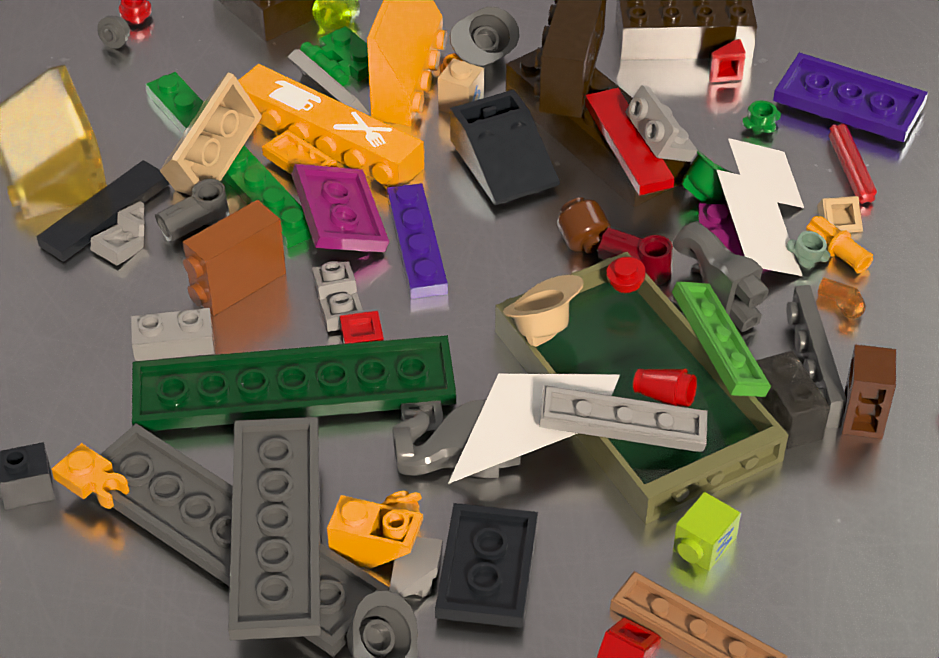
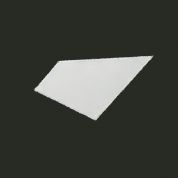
(512, 417)

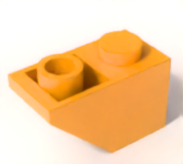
(371, 532)

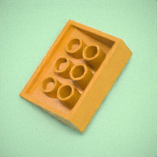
(401, 57)

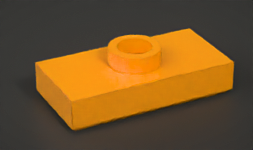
(290, 150)

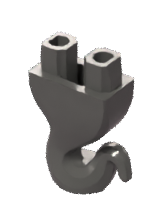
(730, 275)
(443, 446)

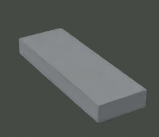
(324, 81)

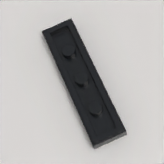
(101, 210)

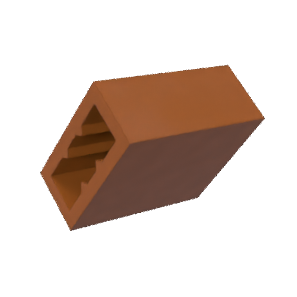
(234, 257)

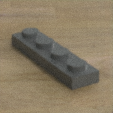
(818, 358)

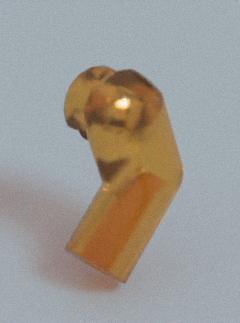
(847, 297)

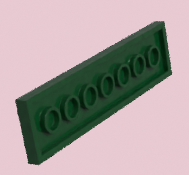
(291, 383)

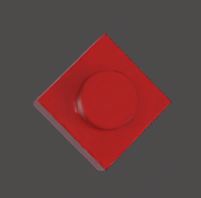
(361, 327)

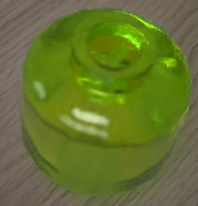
(335, 13)

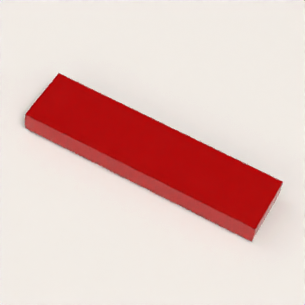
(638, 161)

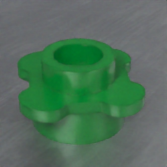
(762, 116)

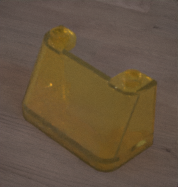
(49, 146)

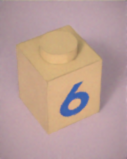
(459, 85)

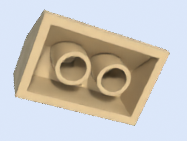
(212, 137)

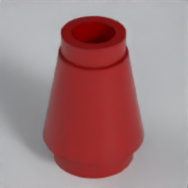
(666, 385)

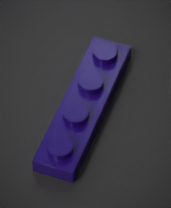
(417, 241)

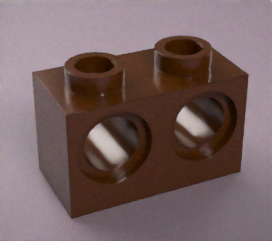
(869, 391)

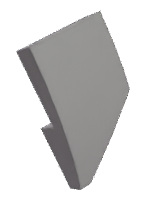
(123, 239)
(416, 570)

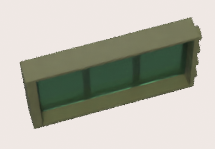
(645, 331)

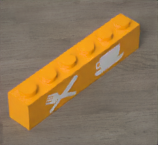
(334, 127)

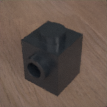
(25, 476)

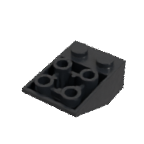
(502, 146)

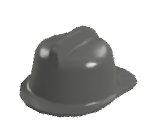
(484, 36)
(383, 628)

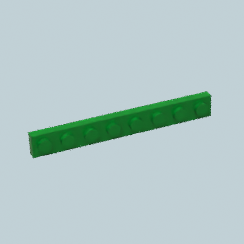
(246, 172)

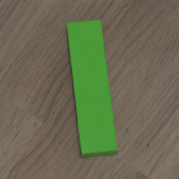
(721, 339)

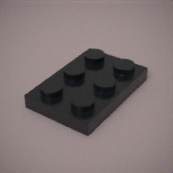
(487, 565)

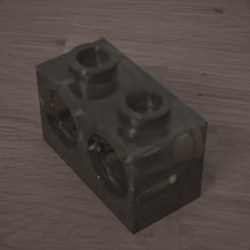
(794, 399)

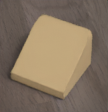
(842, 213)

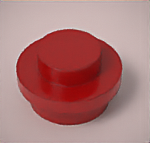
(135, 10)
(626, 274)

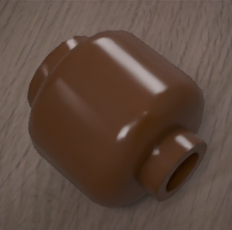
(582, 224)

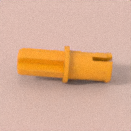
(841, 244)

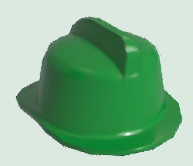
(704, 181)

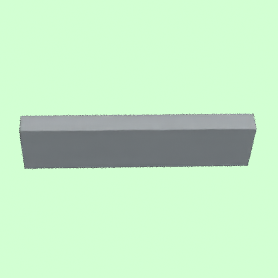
(623, 419)

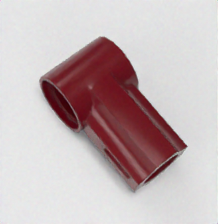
(652, 251)

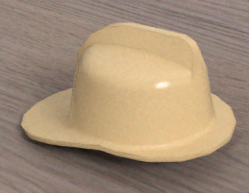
(545, 308)

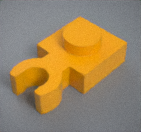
(88, 472)

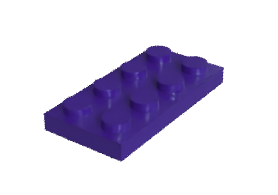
(850, 97)

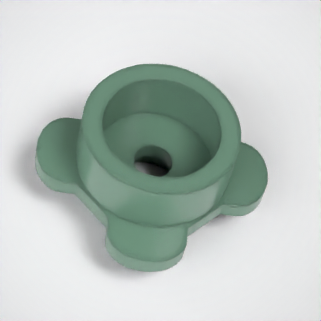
(809, 248)

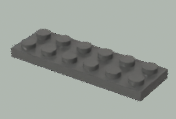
(275, 530)

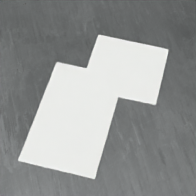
(754, 207)

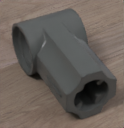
(203, 208)

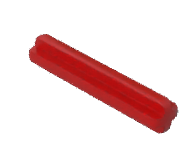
(852, 163)

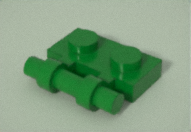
(340, 55)

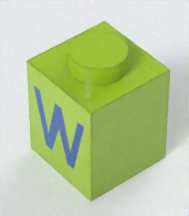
(706, 531)

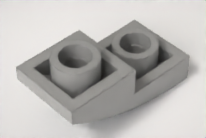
(336, 292)

